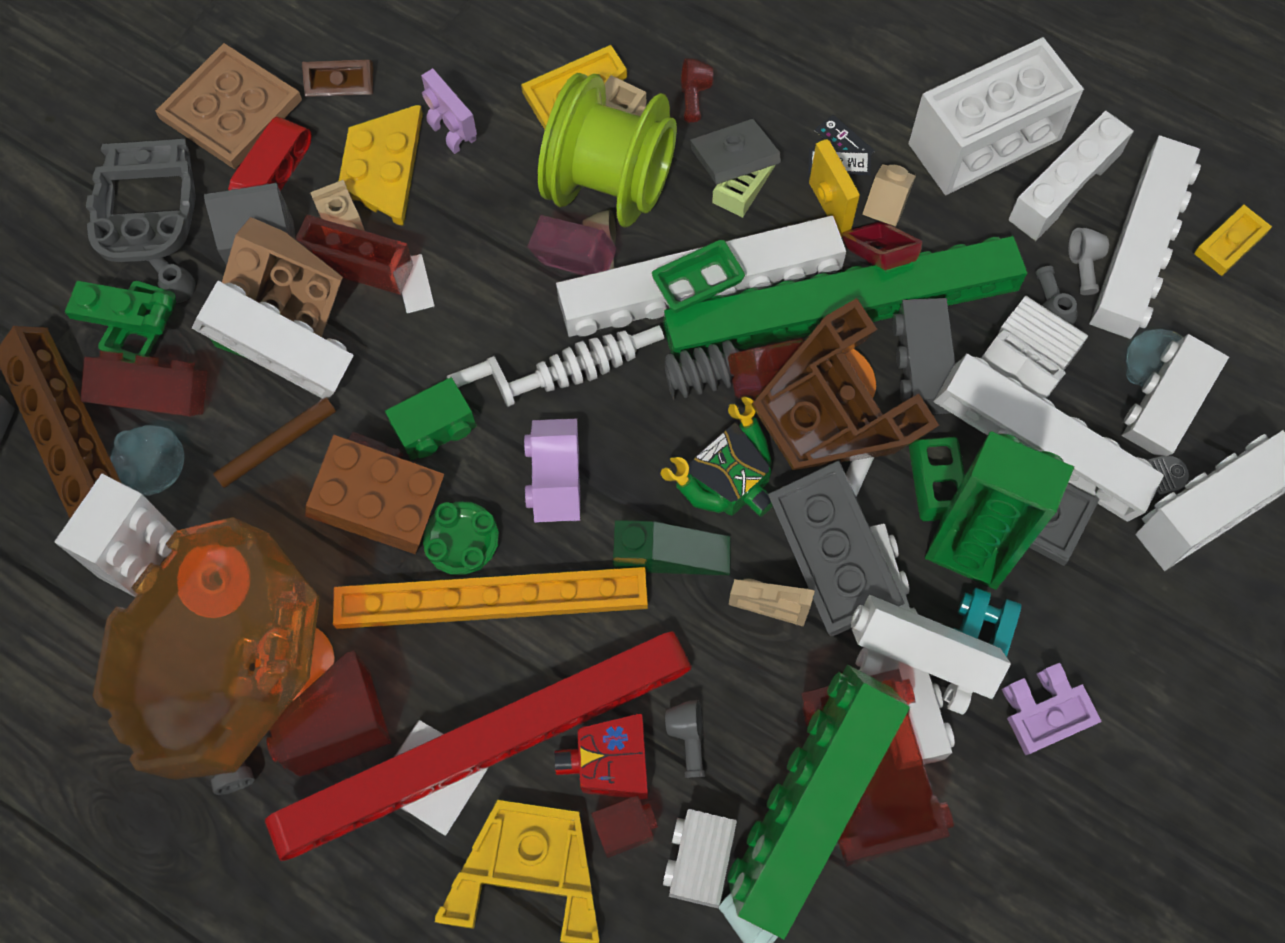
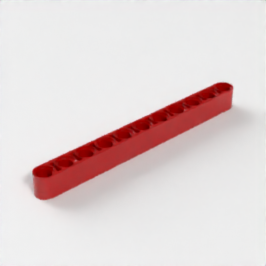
(475, 746)

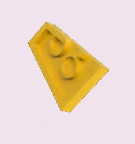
(544, 90)

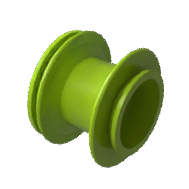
(605, 149)

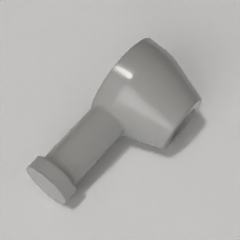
(1084, 248)

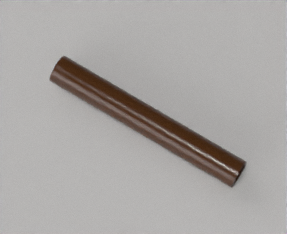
(274, 442)

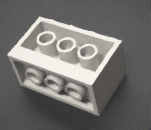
(994, 115)

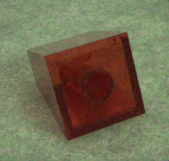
(330, 720)

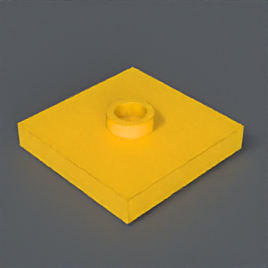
(833, 186)

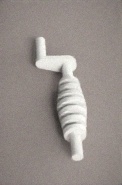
(572, 365)

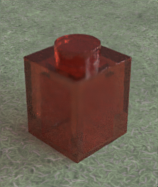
(624, 825)

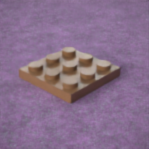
(228, 105)

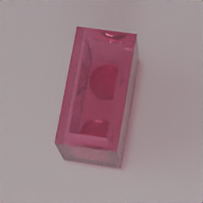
(571, 246)

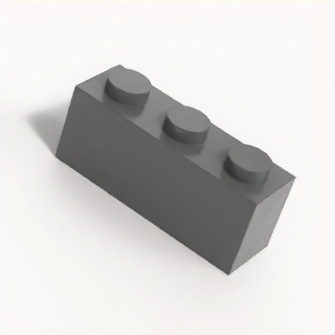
(924, 349)

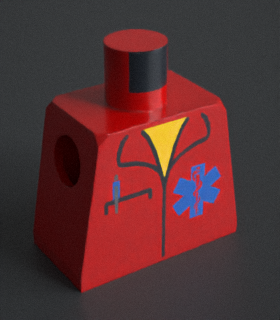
(608, 758)

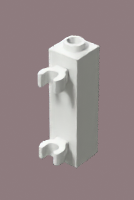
(930, 647)

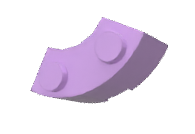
(554, 470)

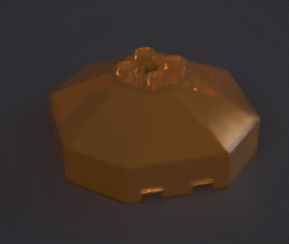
(184, 648)

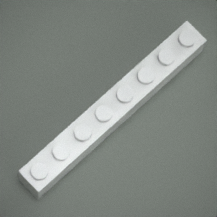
(766, 258)

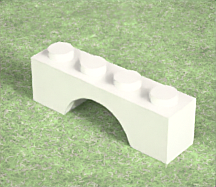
(1053, 190)

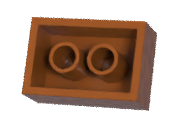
(373, 494)

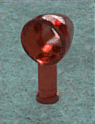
(694, 78)

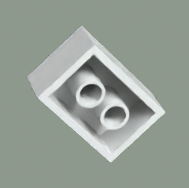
(116, 534)

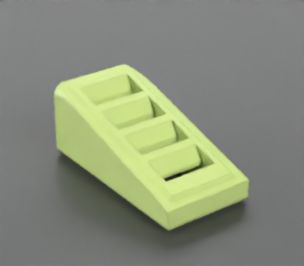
(735, 202)

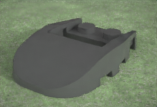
(140, 234)

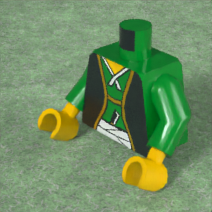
(729, 469)

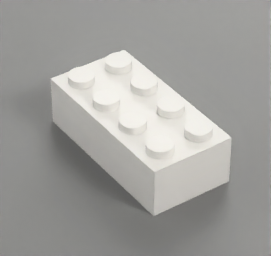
(1215, 501)

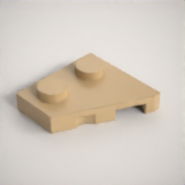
(772, 600)

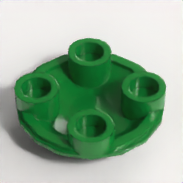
(460, 538)

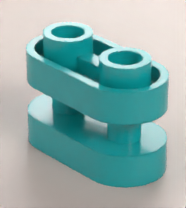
(976, 609)

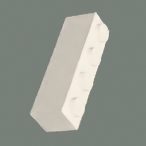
(272, 340)

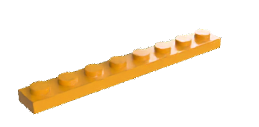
(490, 598)

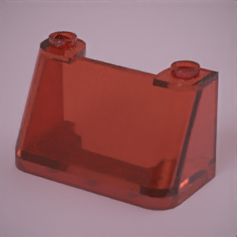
(898, 802)

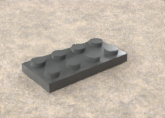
(833, 545)

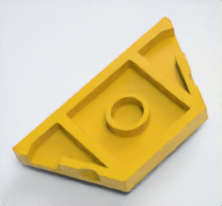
(381, 161)

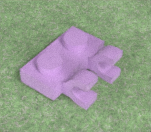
(447, 106)
(1053, 719)

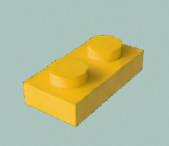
(1232, 240)

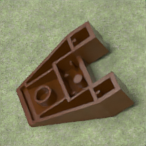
(822, 408)

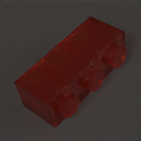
(358, 253)
(144, 384)

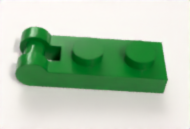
(119, 307)

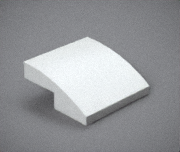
(441, 807)

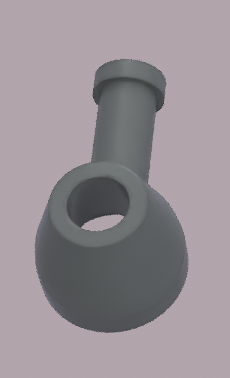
(184, 283)
(1054, 298)
(686, 723)

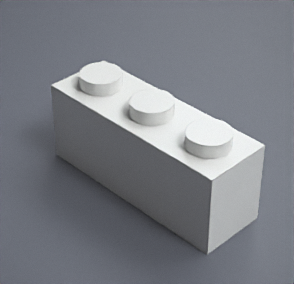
(1173, 395)

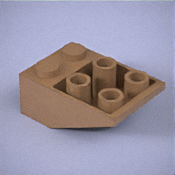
(282, 273)

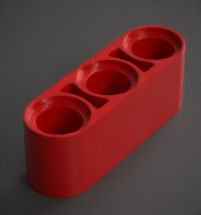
(273, 155)

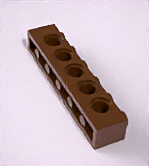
(54, 414)

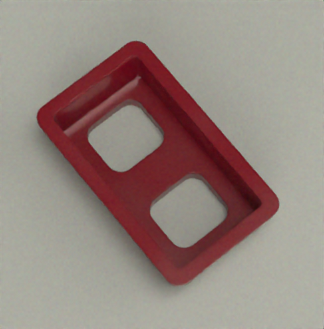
(897, 245)

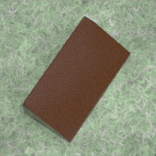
(337, 78)

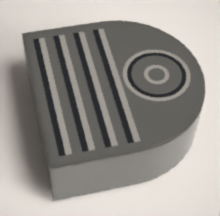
(1174, 474)

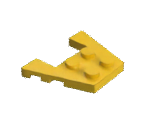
(531, 852)

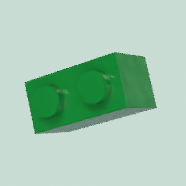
(431, 419)

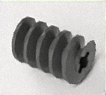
(699, 369)

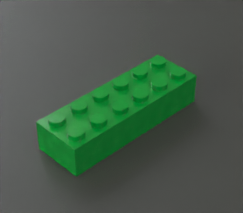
(999, 509)
(815, 800)

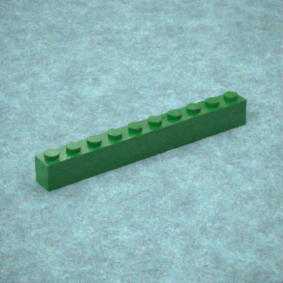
(798, 307)

